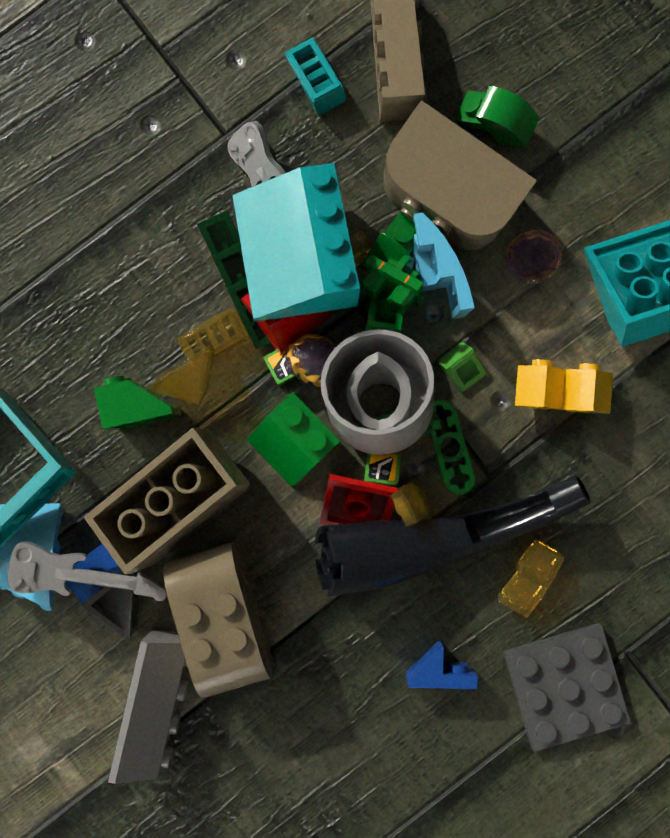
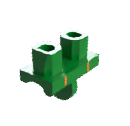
(396, 278)

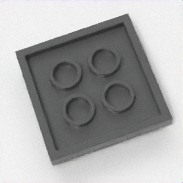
(566, 687)

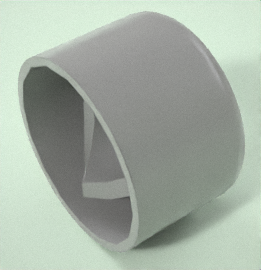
(371, 360)

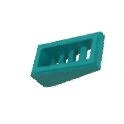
(324, 95)

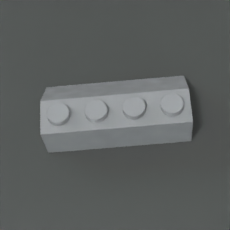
(151, 709)

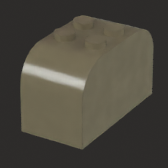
(452, 179)
(167, 501)
(217, 618)

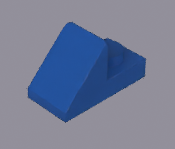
(430, 672)

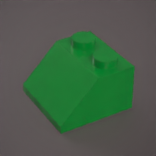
(131, 404)
(292, 439)

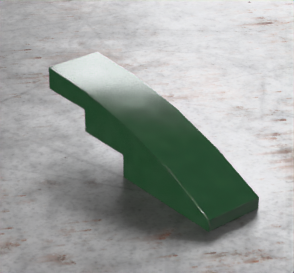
(226, 252)

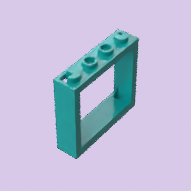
(40, 486)

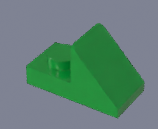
(395, 241)
(382, 316)

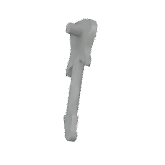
(252, 153)
(37, 569)

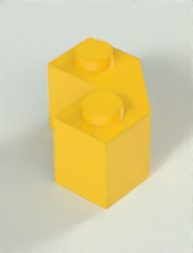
(564, 389)

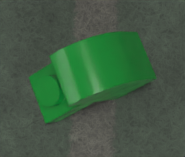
(500, 113)

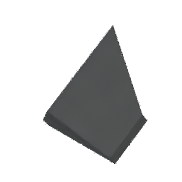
(116, 608)

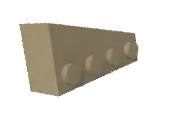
(397, 58)

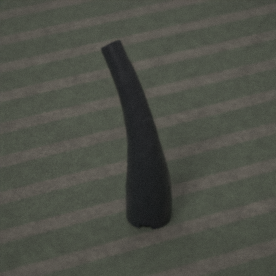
(387, 552)

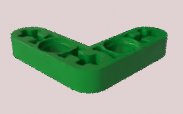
(448, 473)

